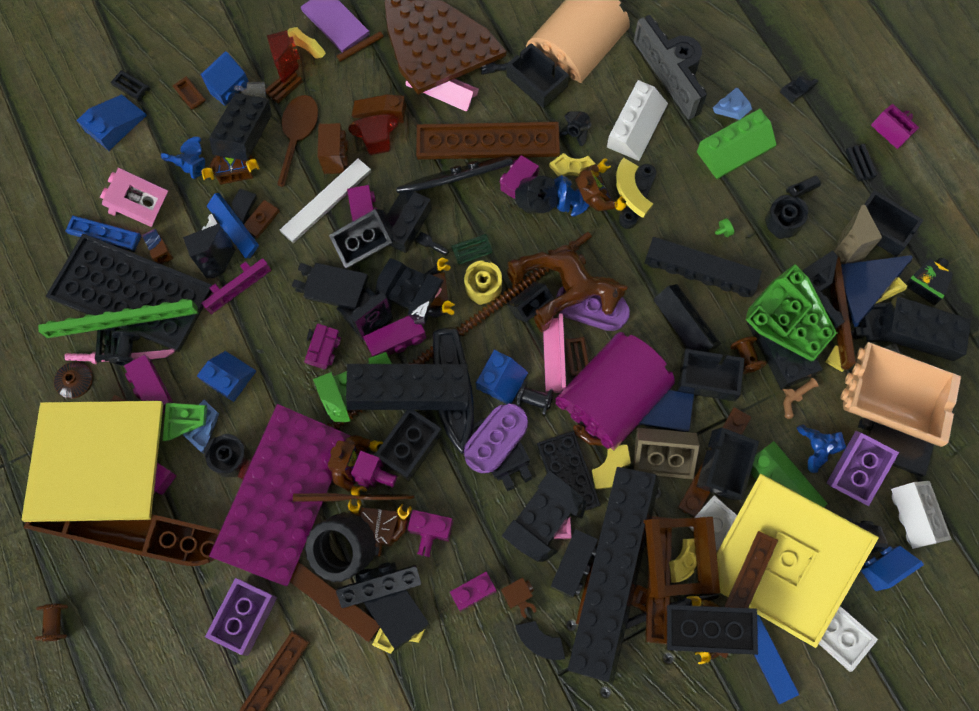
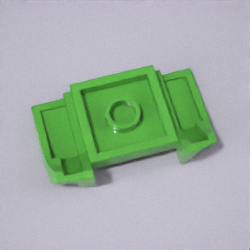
(333, 390)

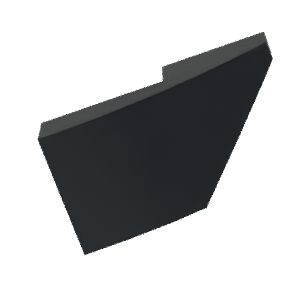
(798, 88)
(243, 203)

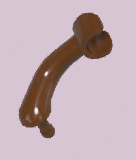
(581, 432)

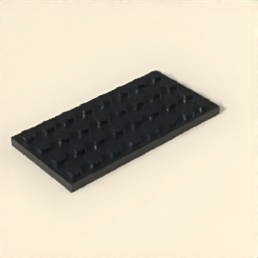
(111, 279)

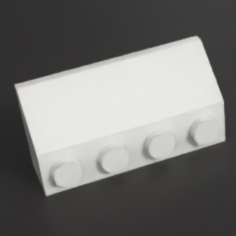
(637, 121)

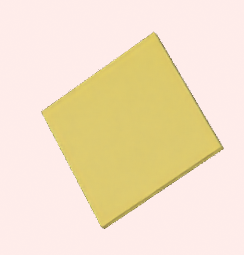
(93, 461)
(810, 565)

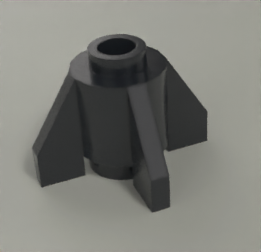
(577, 126)

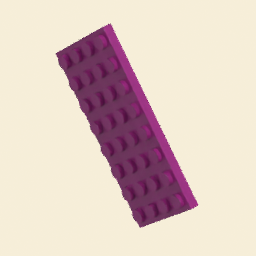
(264, 525)

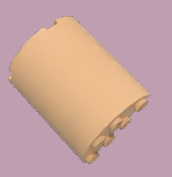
(581, 34)
(902, 394)

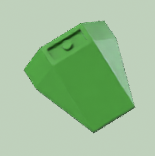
(792, 315)

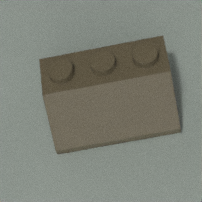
(857, 237)
(666, 453)

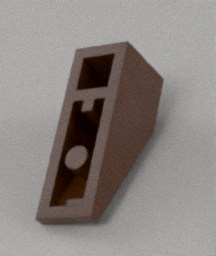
(380, 105)

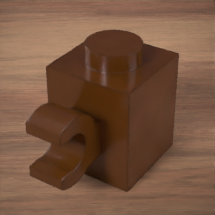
(517, 595)

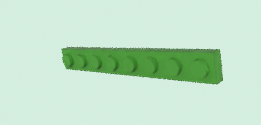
(115, 319)

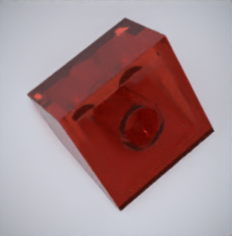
(283, 54)

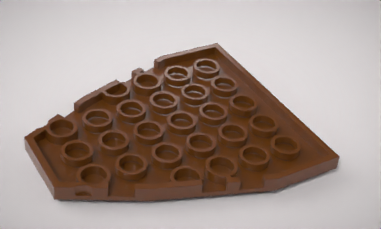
(437, 42)

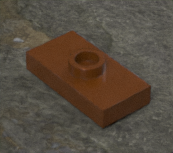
(261, 219)

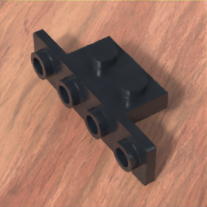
(378, 583)

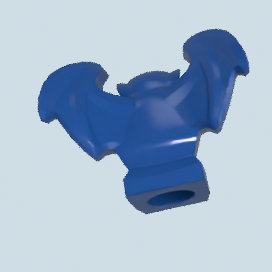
(190, 159)
(568, 197)
(822, 445)

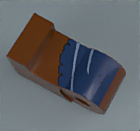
(157, 246)

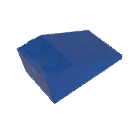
(111, 120)

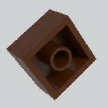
(332, 148)

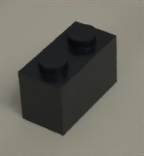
(529, 300)

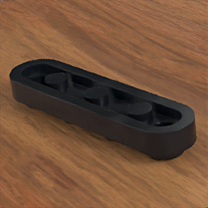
(644, 183)

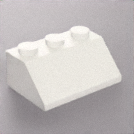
(920, 514)

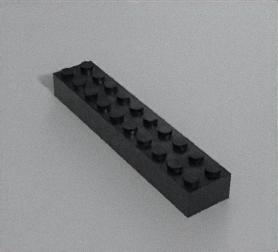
(614, 575)

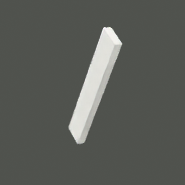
(325, 201)

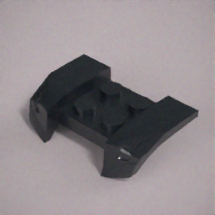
(408, 289)
(544, 518)

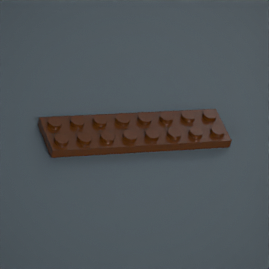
(487, 140)

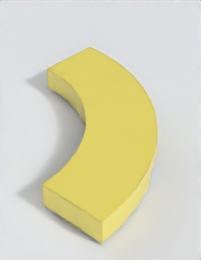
(627, 188)

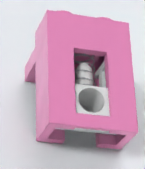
(115, 198)

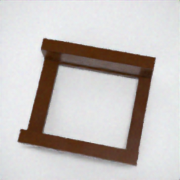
(705, 557)

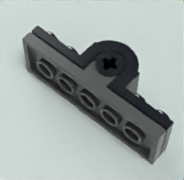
(673, 63)

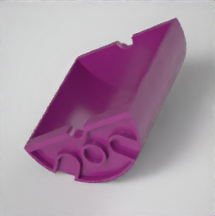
(617, 389)

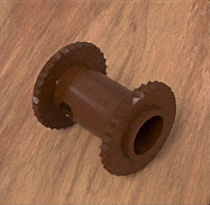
(747, 351)
(51, 622)

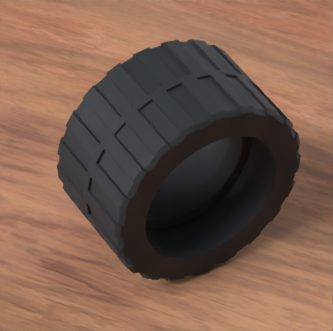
(321, 555)

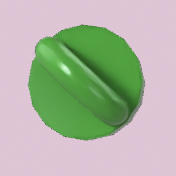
(725, 227)

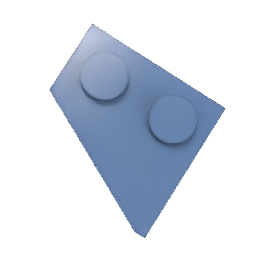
(733, 105)
(202, 435)

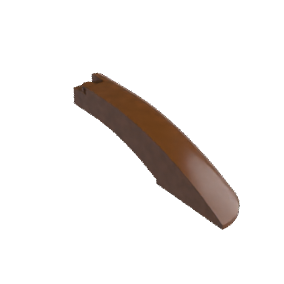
(154, 538)

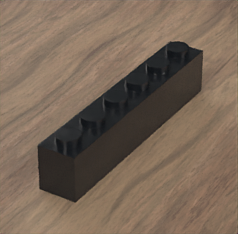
(703, 267)

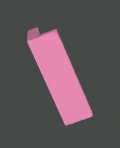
(454, 93)
(554, 356)

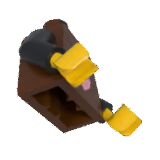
(440, 304)

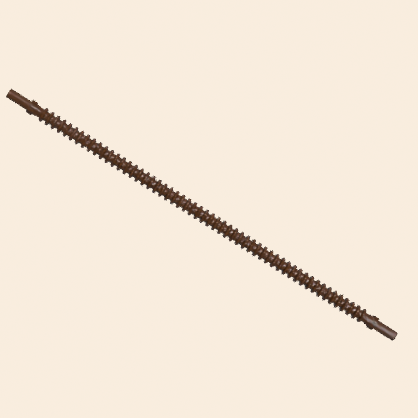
(485, 312)

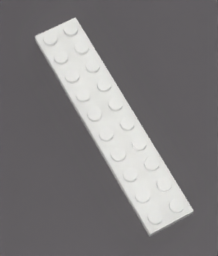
(844, 637)

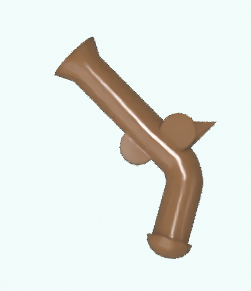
(796, 395)

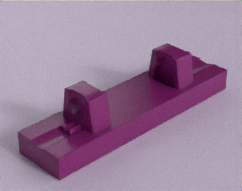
(236, 286)

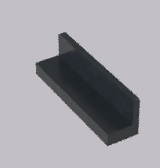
(686, 319)

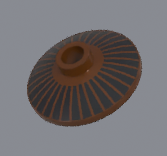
(79, 384)

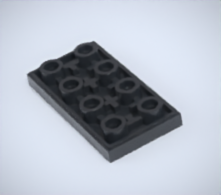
(565, 460)

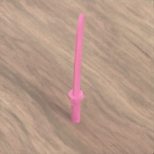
(91, 357)

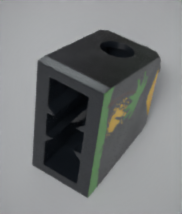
(931, 280)

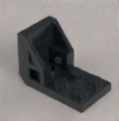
(821, 277)
(370, 315)

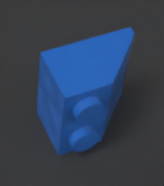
(222, 77)
(226, 375)
(501, 378)
(890, 567)

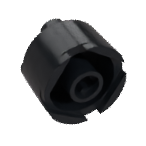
(536, 194)
(786, 216)
(217, 450)

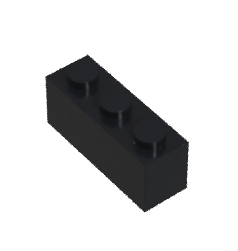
(574, 564)

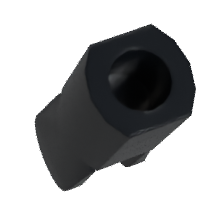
(804, 186)

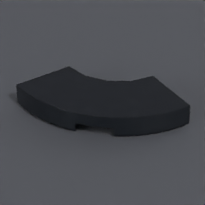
(540, 643)

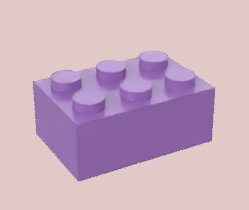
(862, 468)
(241, 617)

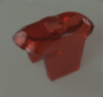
(375, 131)

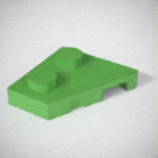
(183, 419)

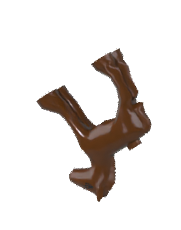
(575, 280)

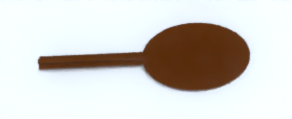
(297, 124)
(306, 497)

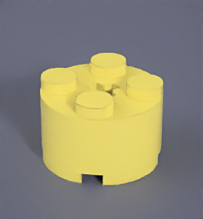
(492, 282)

